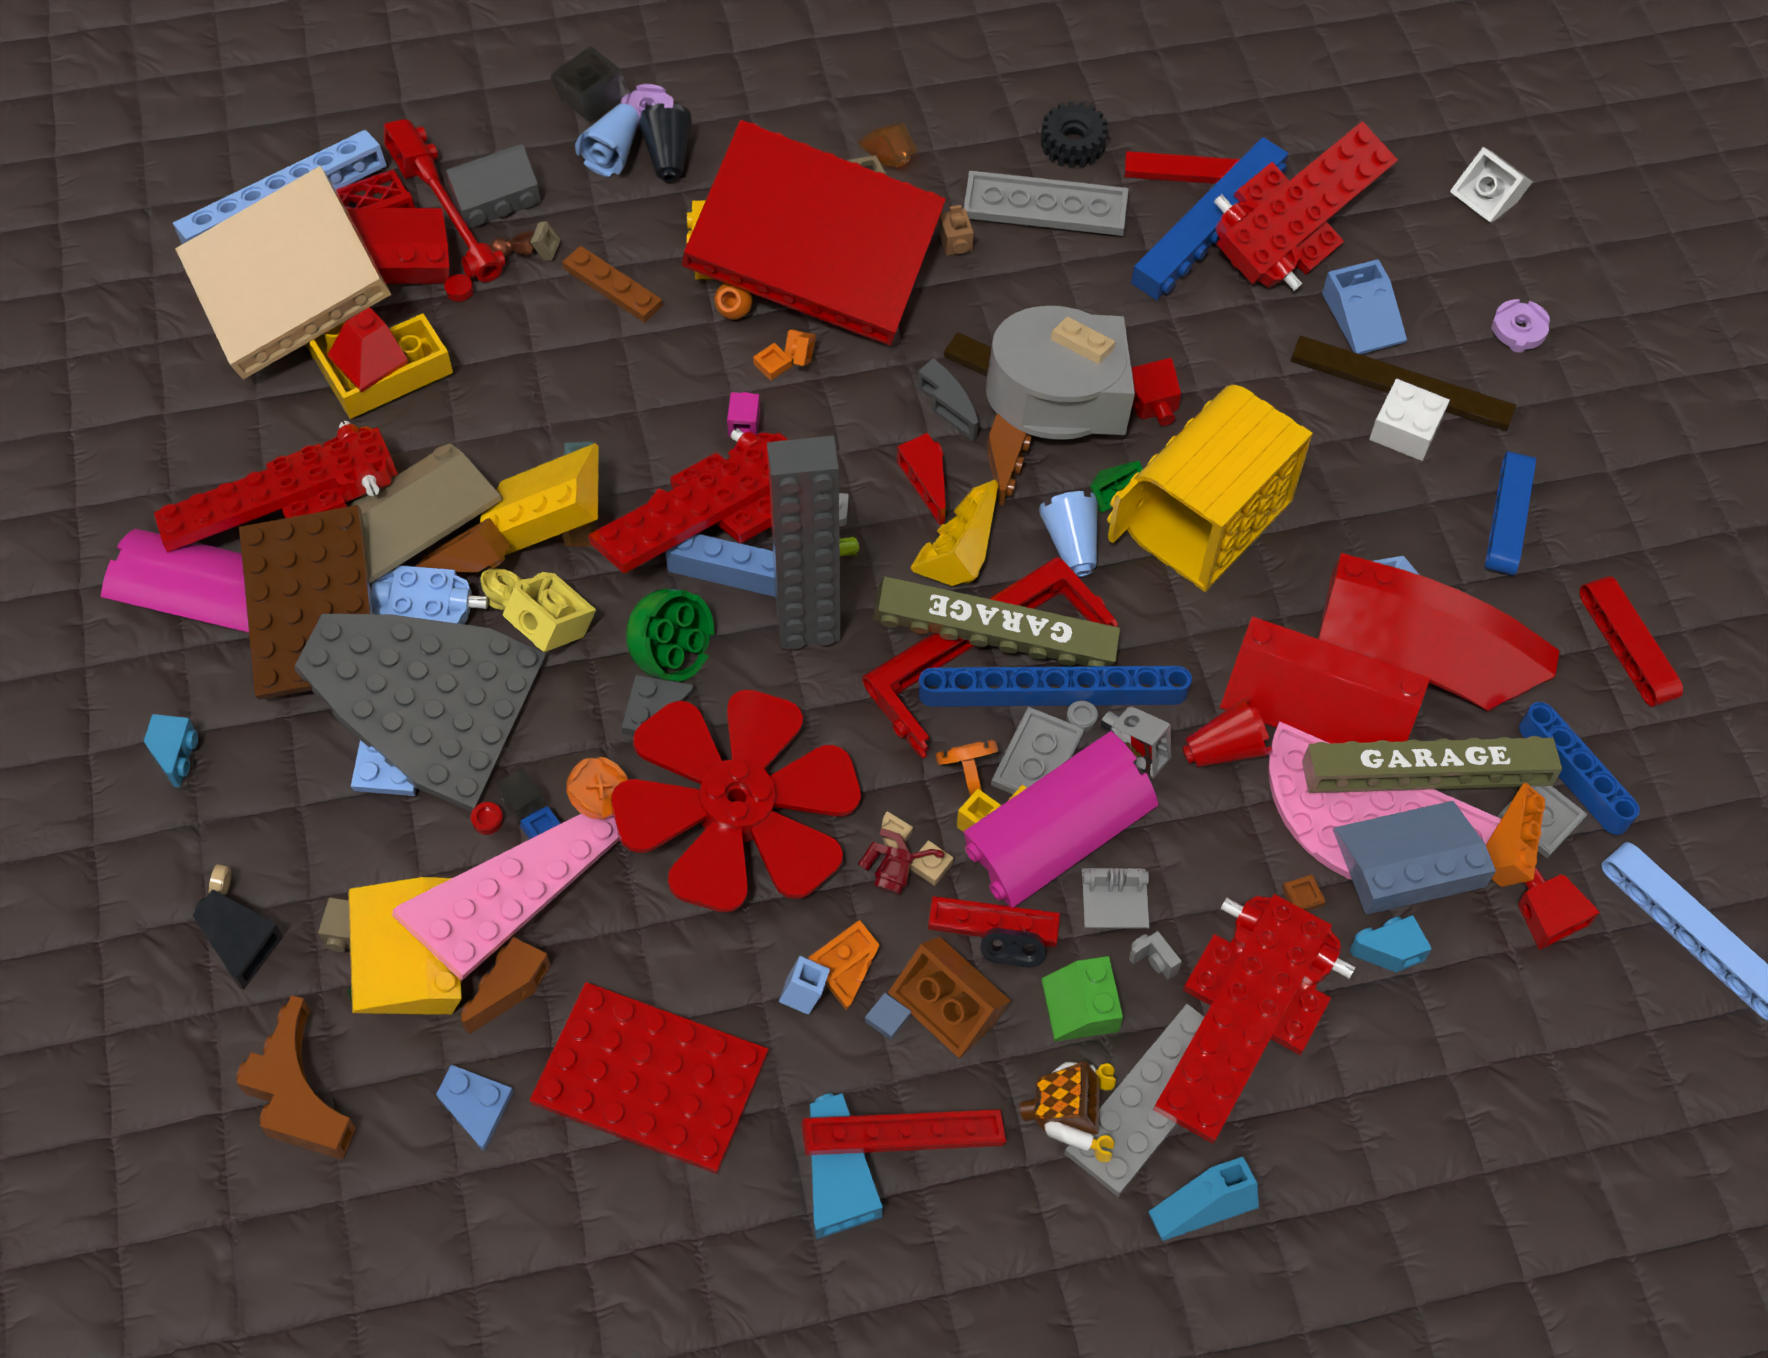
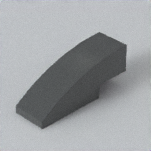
(948, 398)

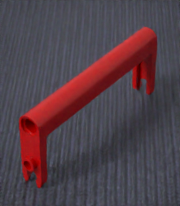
(934, 652)

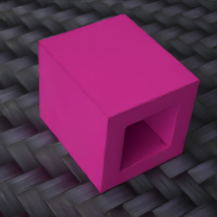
(743, 412)

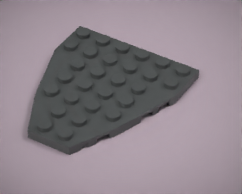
(422, 693)

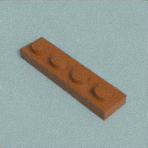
(612, 284)

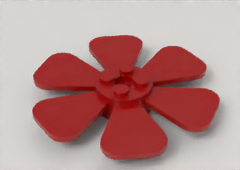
(714, 866)

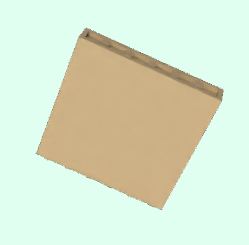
(282, 272)

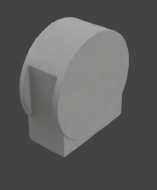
(1052, 388)

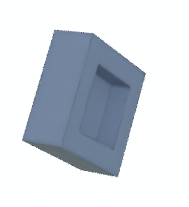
(888, 1016)

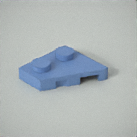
(474, 1102)

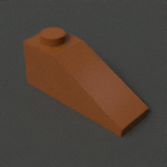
(469, 551)

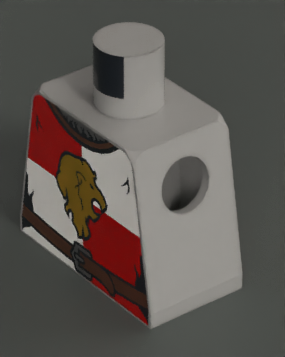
(1144, 735)

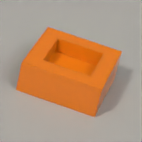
(772, 361)

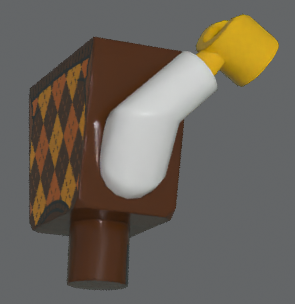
(1069, 1105)

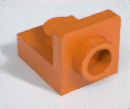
(800, 346)

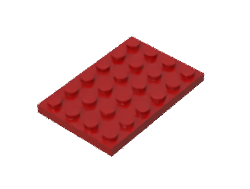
(650, 1077)

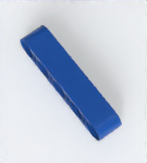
(1510, 513)
(1583, 770)

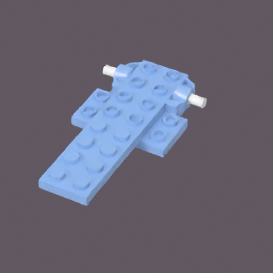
(416, 594)

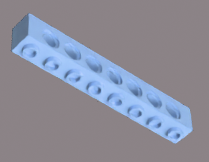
(342, 163)

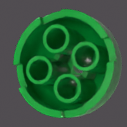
(665, 627)

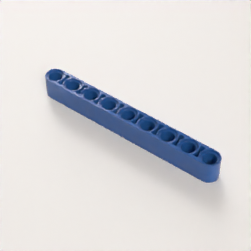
(1067, 678)

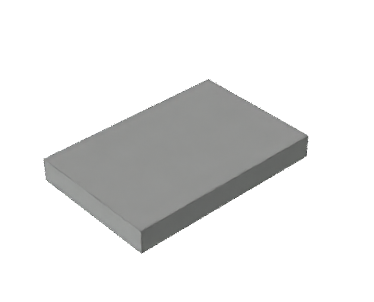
(1036, 750)

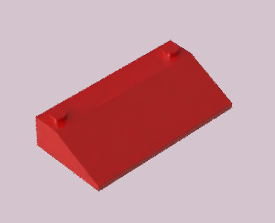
(1323, 687)

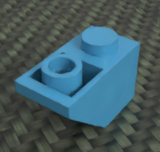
(171, 744)
(1393, 946)

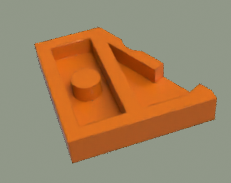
(848, 960)

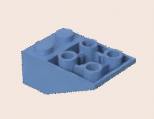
(1365, 306)

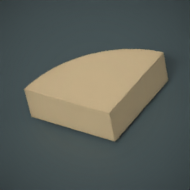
(896, 825)

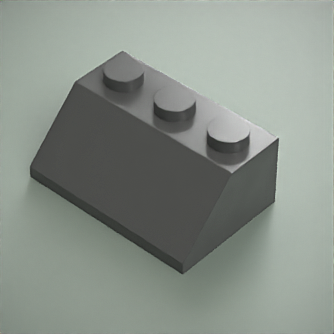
(493, 186)

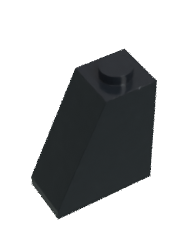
(237, 935)

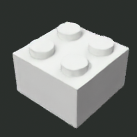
(1409, 419)

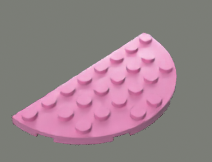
(1314, 815)

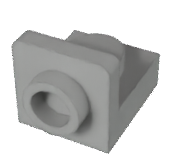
(1160, 954)

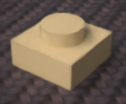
(931, 867)

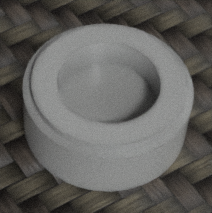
(1082, 715)

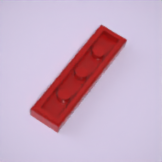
(978, 917)

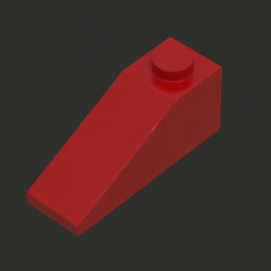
(923, 466)

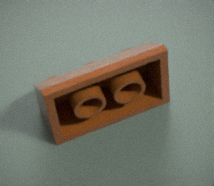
(949, 996)

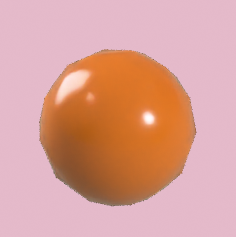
(732, 301)

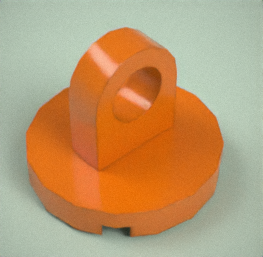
(967, 755)
(592, 785)

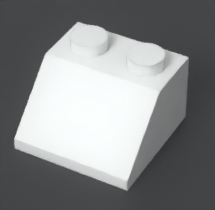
(1490, 185)

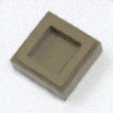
(545, 241)

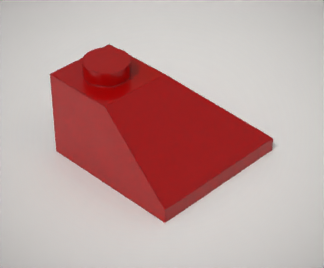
(366, 350)

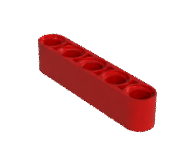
(1631, 641)

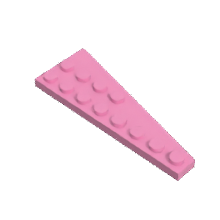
(491, 902)

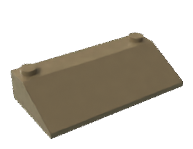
(422, 508)

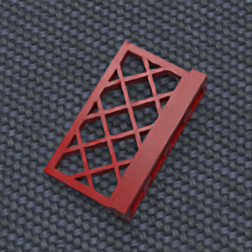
(400, 199)

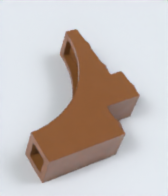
(279, 1078)

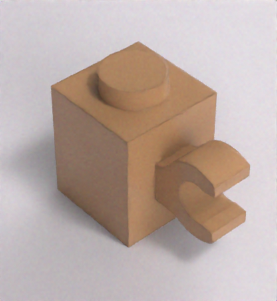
(955, 231)

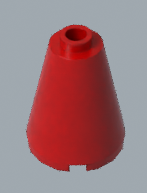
(1229, 737)

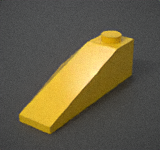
(962, 541)

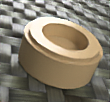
(220, 879)

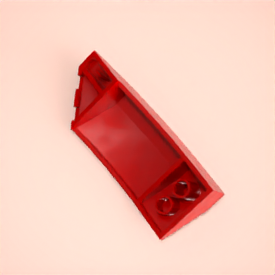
(405, 243)
(1434, 632)

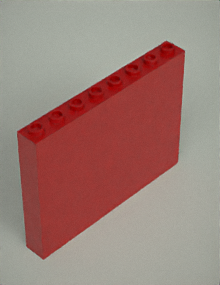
(813, 232)

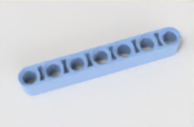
(1690, 924)

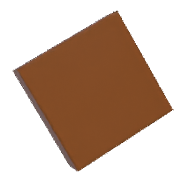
(1304, 893)

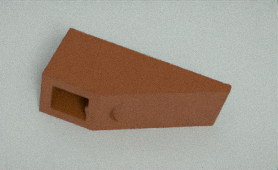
(1005, 454)
(512, 980)

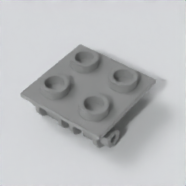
(1115, 898)

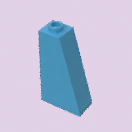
(841, 1182)

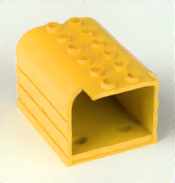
(1213, 486)

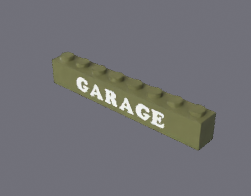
(995, 624)
(1431, 764)

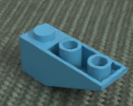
(1209, 1198)

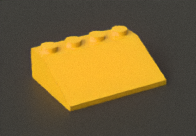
(547, 499)
(388, 964)

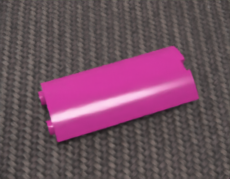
(185, 582)
(1060, 819)

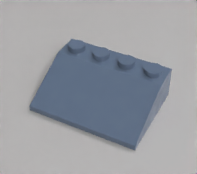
(1414, 857)

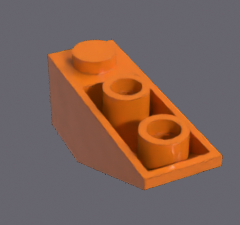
(1517, 837)

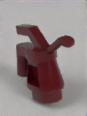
(895, 867)

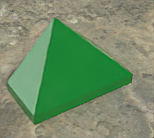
(1111, 481)

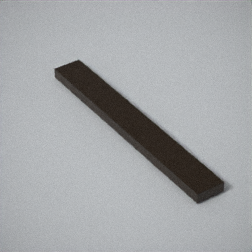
(1382, 376)

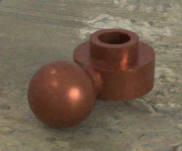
(518, 244)

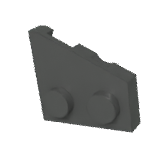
(649, 697)

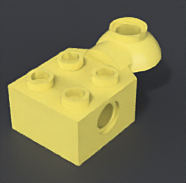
(539, 606)

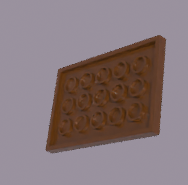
(290, 579)

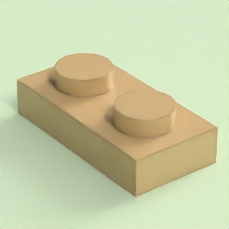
(1082, 340)

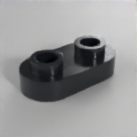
(1012, 950)

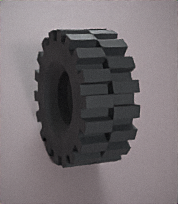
(1077, 121)

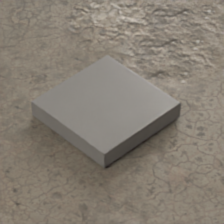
(1558, 820)

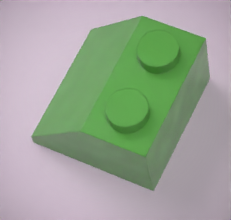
(1082, 1000)

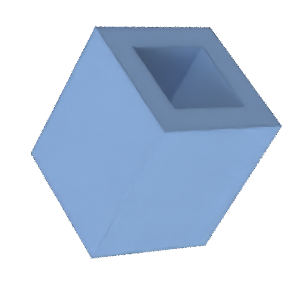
(804, 985)

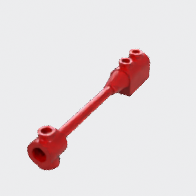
(416, 158)

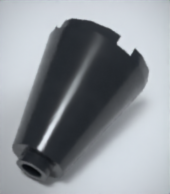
(666, 138)

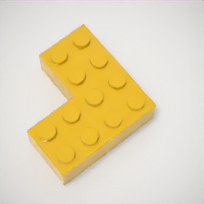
(419, 343)

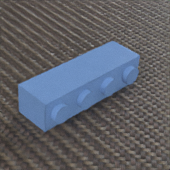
(724, 563)

